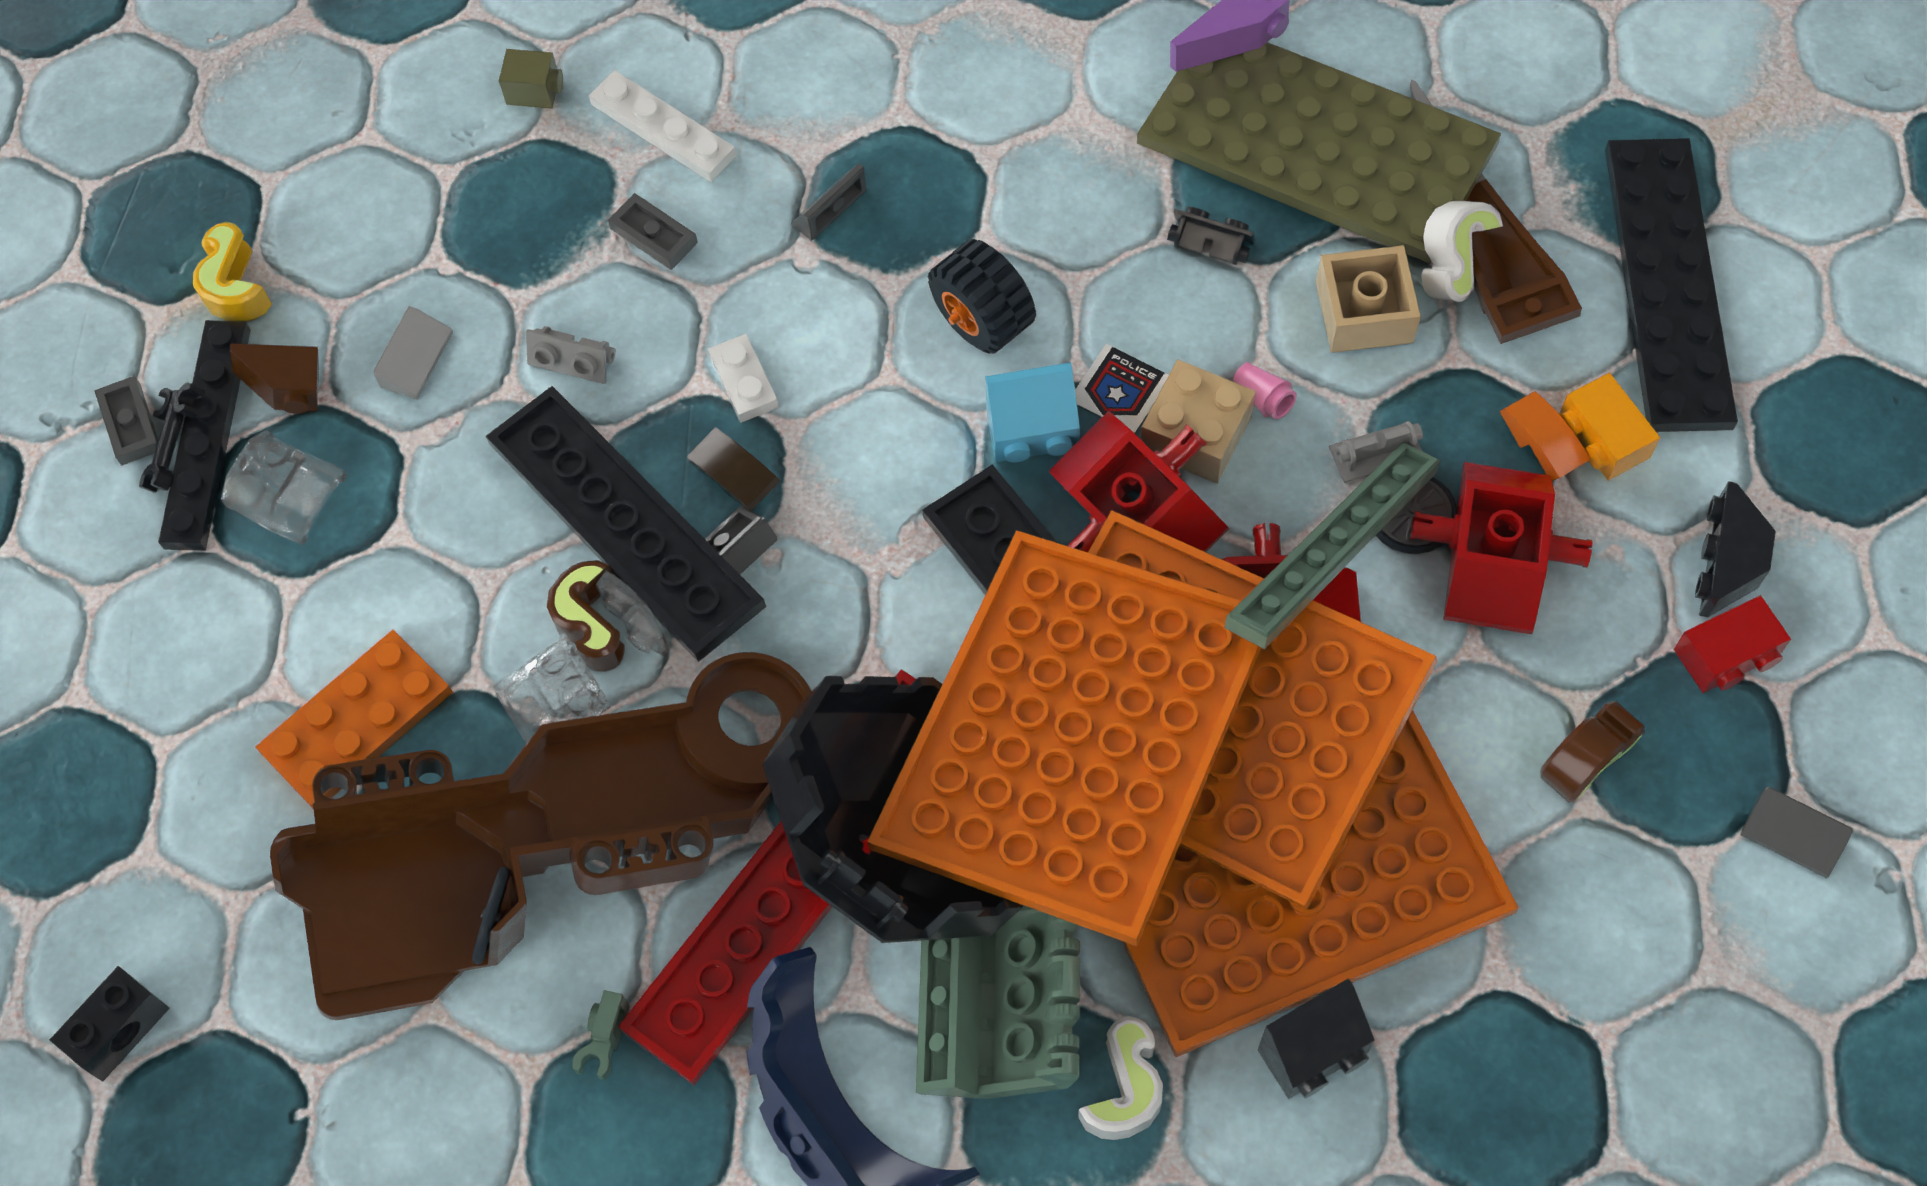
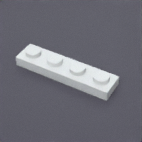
(663, 126)

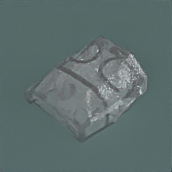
(280, 486)
(550, 689)

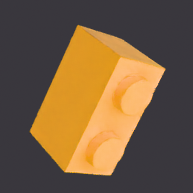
(1609, 426)

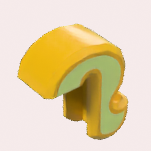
(220, 275)

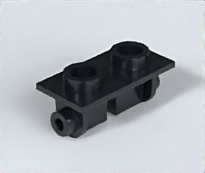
(1197, 228)

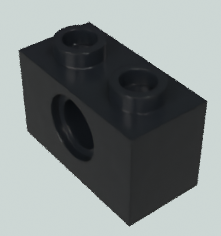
(109, 1024)

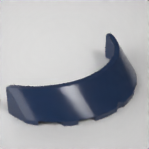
(802, 1099)

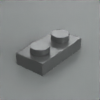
(652, 231)
(127, 420)

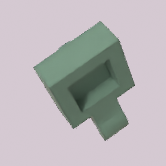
(604, 1029)

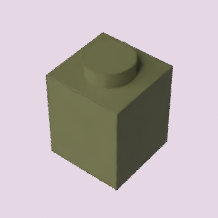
(530, 78)

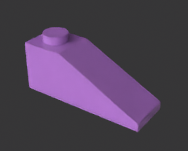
(1229, 30)

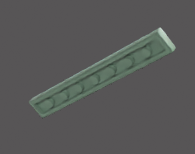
(1331, 546)

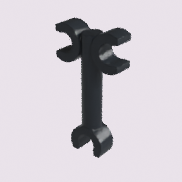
(176, 406)

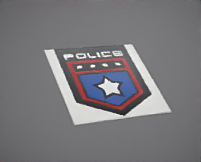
(1120, 386)

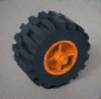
(982, 296)

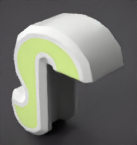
(1450, 247)
(1137, 1080)

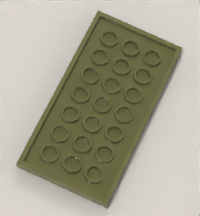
(1321, 142)

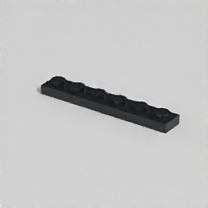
(203, 440)

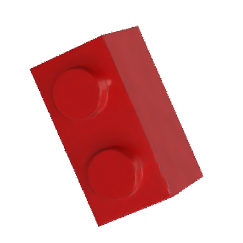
(1732, 645)

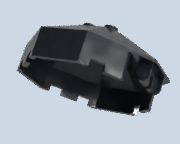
(830, 788)

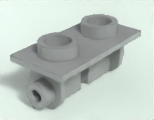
(562, 354)
(1363, 454)

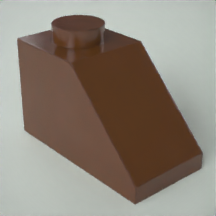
(279, 374)

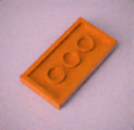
(355, 714)

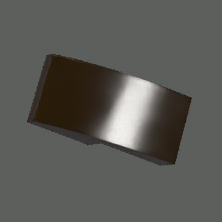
(733, 469)

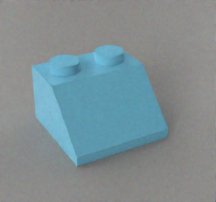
(1032, 412)

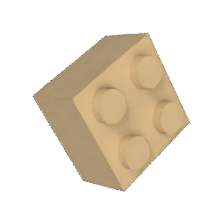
(1367, 299)
(1210, 406)

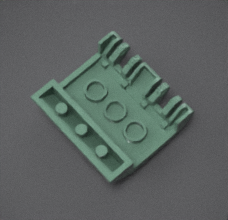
(1000, 1010)

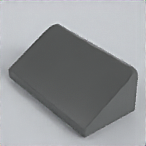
(831, 203)
(742, 538)
(1796, 831)

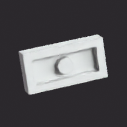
(743, 378)

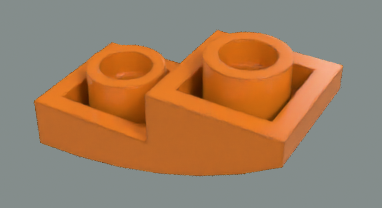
(1550, 437)

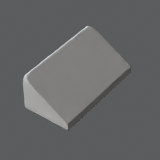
(412, 353)

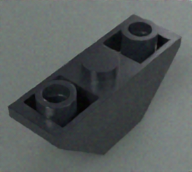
(1735, 552)

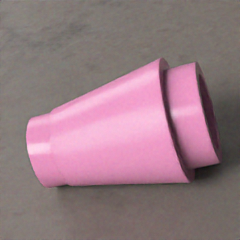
(1273, 394)

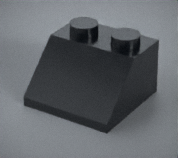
(1317, 1041)

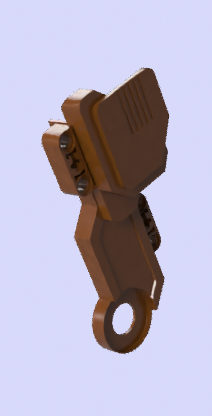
(404, 872)

